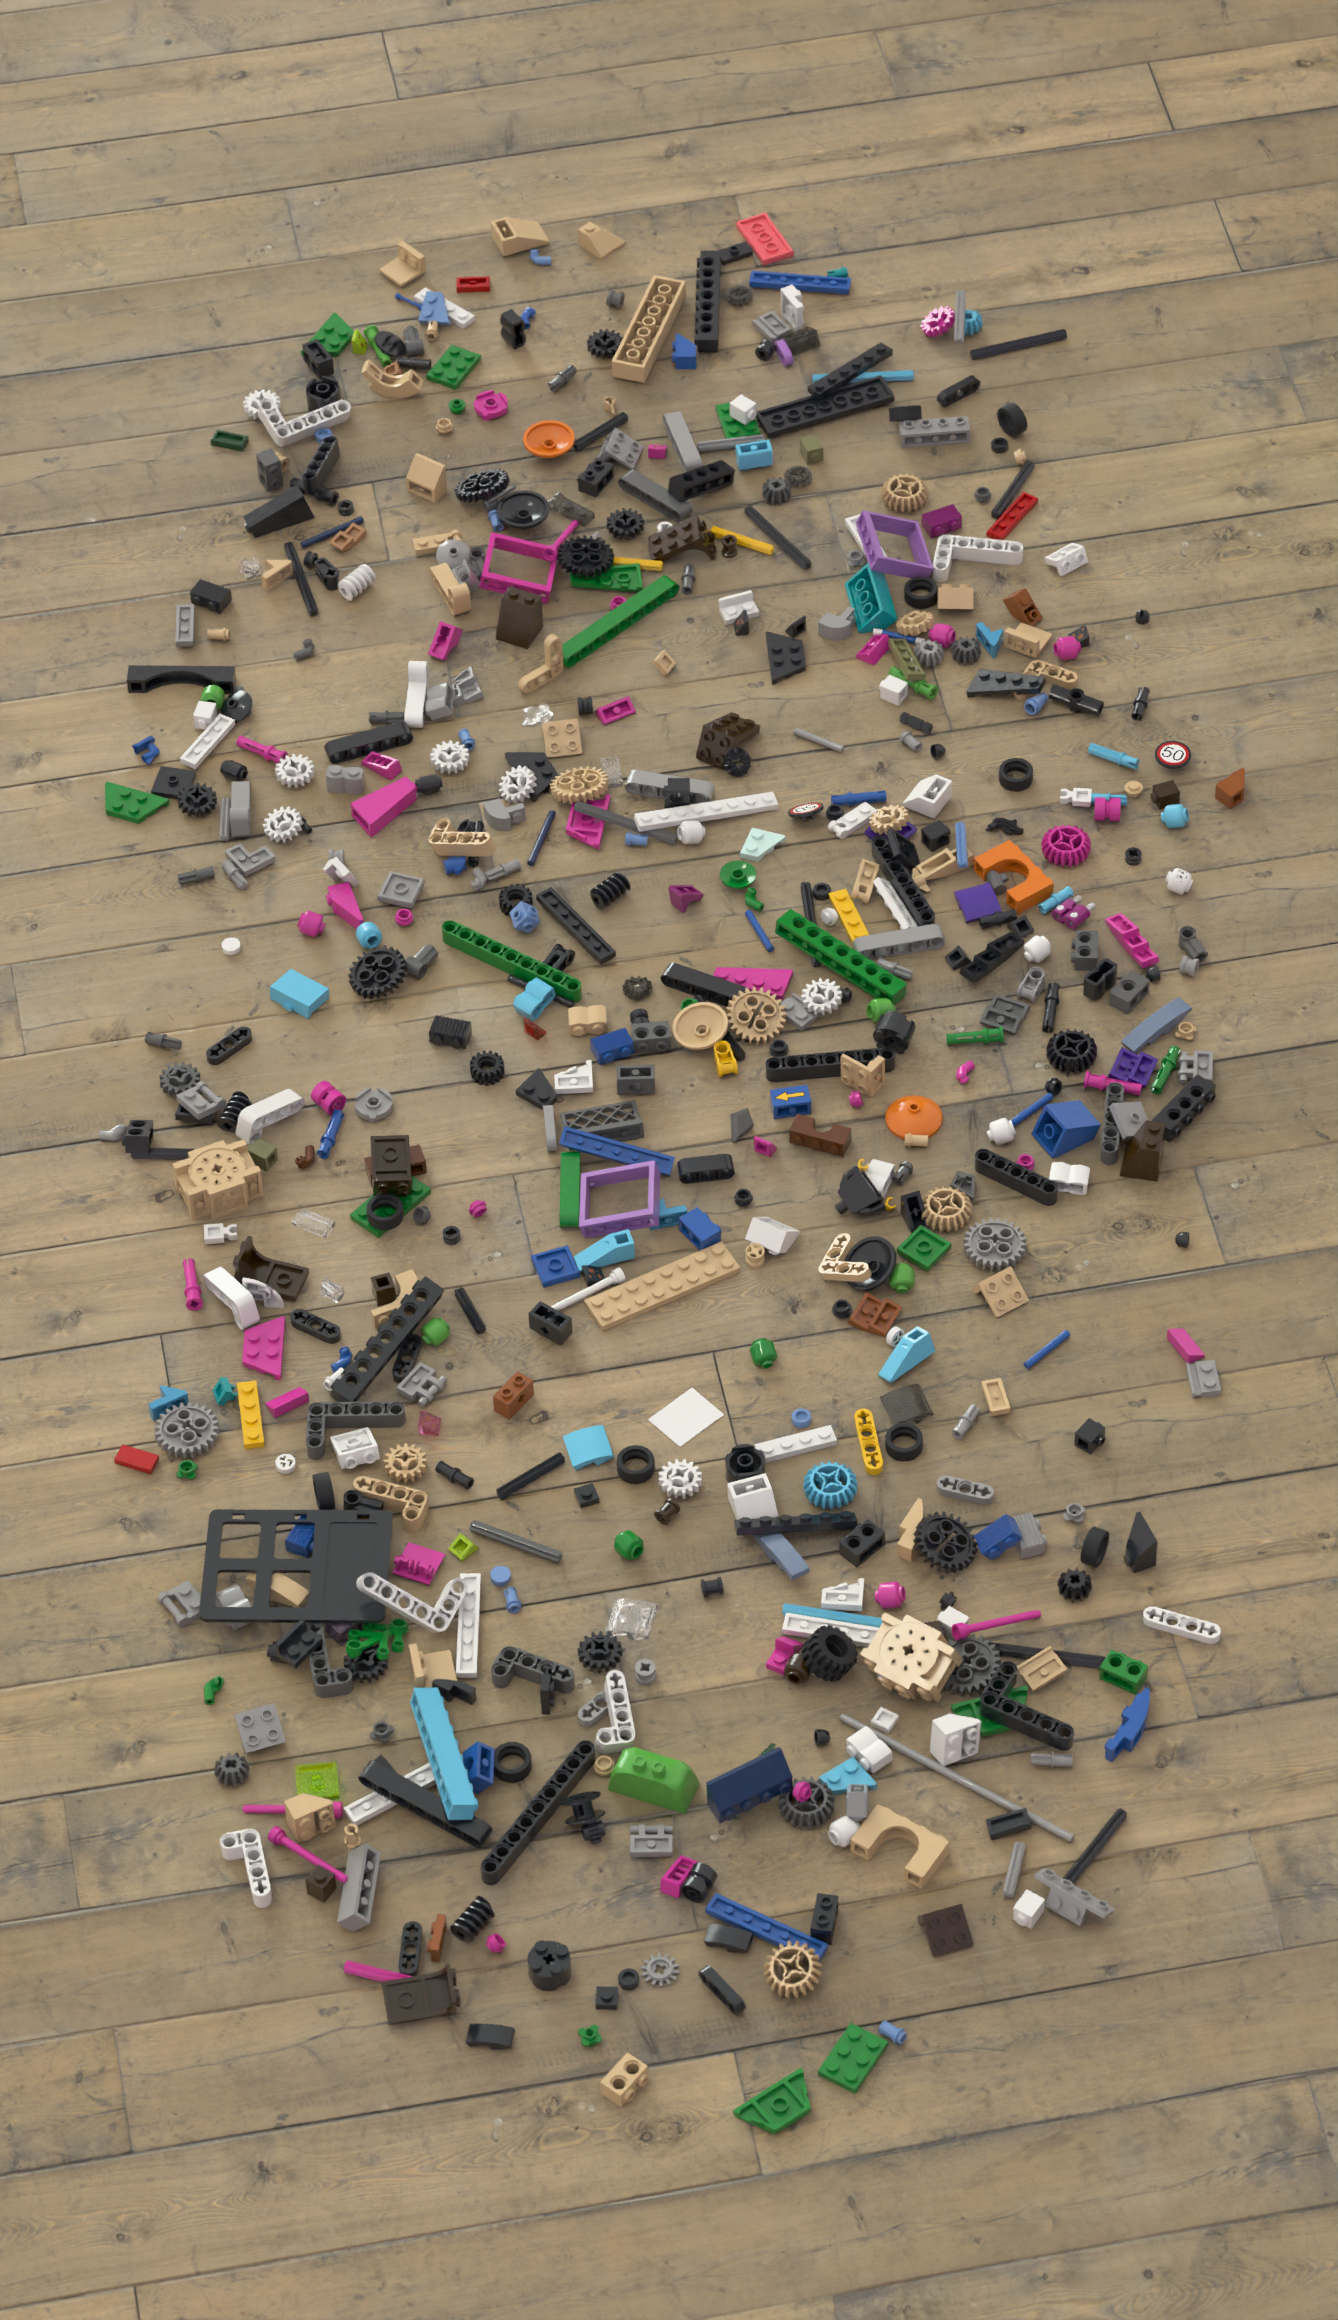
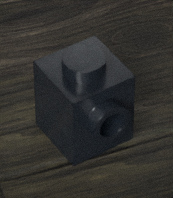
(1090, 1436)

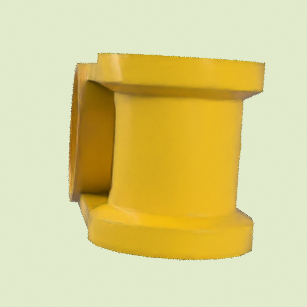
(724, 1059)

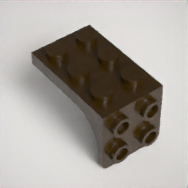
(683, 536)
(723, 735)
(391, 1165)
(280, 1276)
(421, 1996)

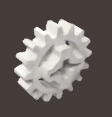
(251, 403)
(449, 757)
(294, 770)
(524, 778)
(283, 824)
(821, 996)
(680, 1479)

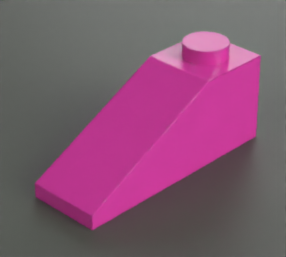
(344, 903)

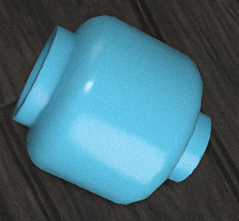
(1175, 816)
(368, 935)

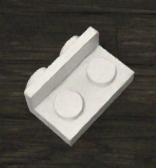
(1067, 558)
(732, 606)
(337, 870)

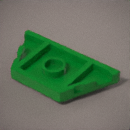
(334, 335)
(131, 803)
(988, 1727)
(777, 2105)

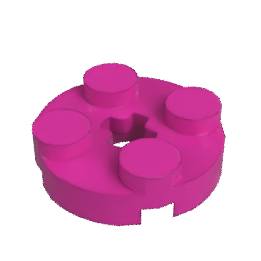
(497, 408)

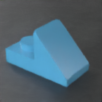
(990, 640)
(669, 1216)
(169, 1397)

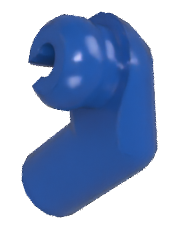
(528, 313)
(345, 1359)

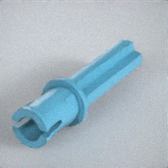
(1120, 758)

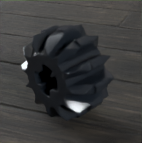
(1074, 1585)

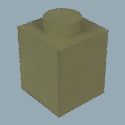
(811, 449)
(263, 1154)

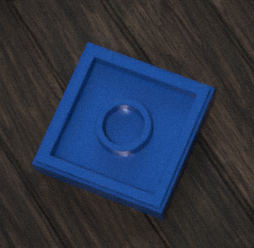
(555, 1266)

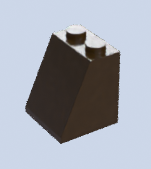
(519, 617)
(1144, 1152)

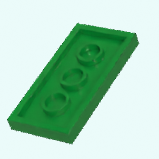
(419, 1193)

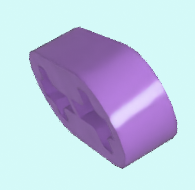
(783, 353)

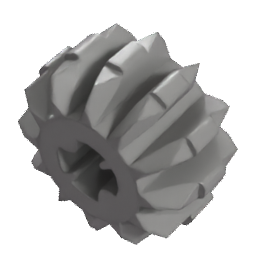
(929, 653)

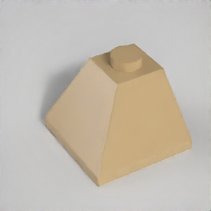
(598, 240)

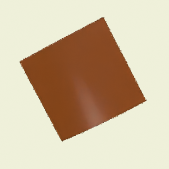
(874, 1315)

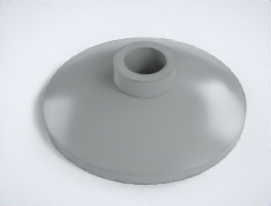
(453, 560)

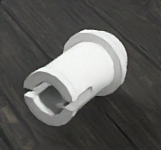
(329, 1380)

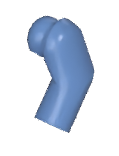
(537, 259)

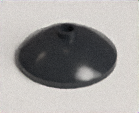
(523, 509)
(880, 1258)

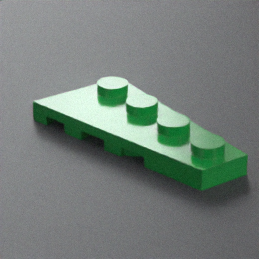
(619, 578)

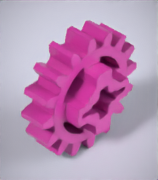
(938, 321)

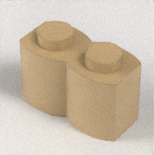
(587, 1020)

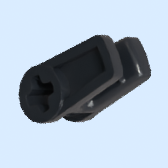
(327, 574)
(559, 957)

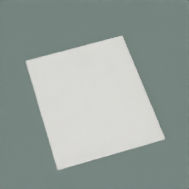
(686, 1417)

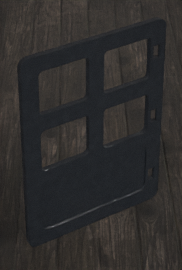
(341, 1554)

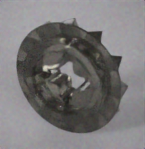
(739, 291)
(798, 471)
(637, 993)

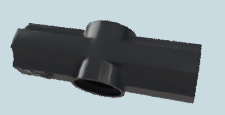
(1076, 700)

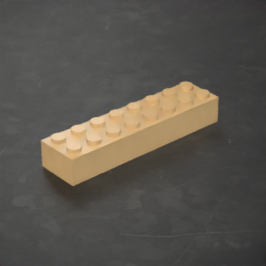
(648, 329)

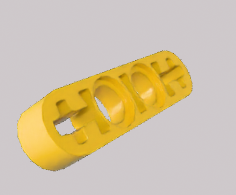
(871, 1441)

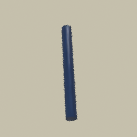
(331, 532)
(540, 840)

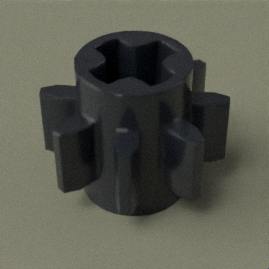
(593, 1831)

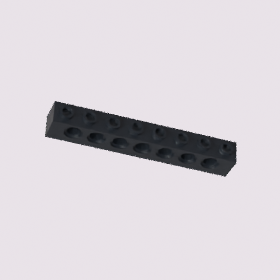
(708, 302)
(425, 1289)

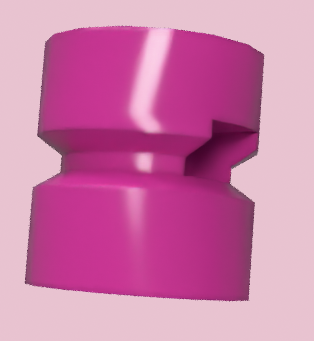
(1107, 809)
(328, 1097)

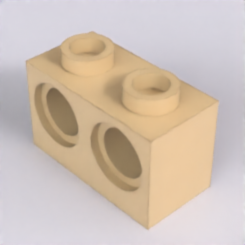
(620, 2077)

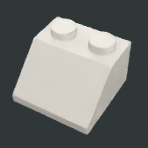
(771, 1234)

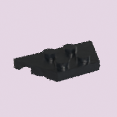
(784, 656)
(539, 765)

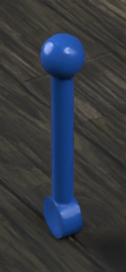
(398, 296)

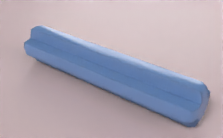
(961, 845)

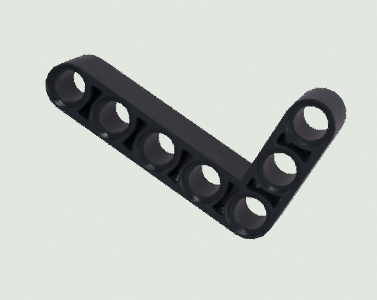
(1021, 1717)

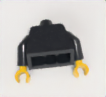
(860, 1194)

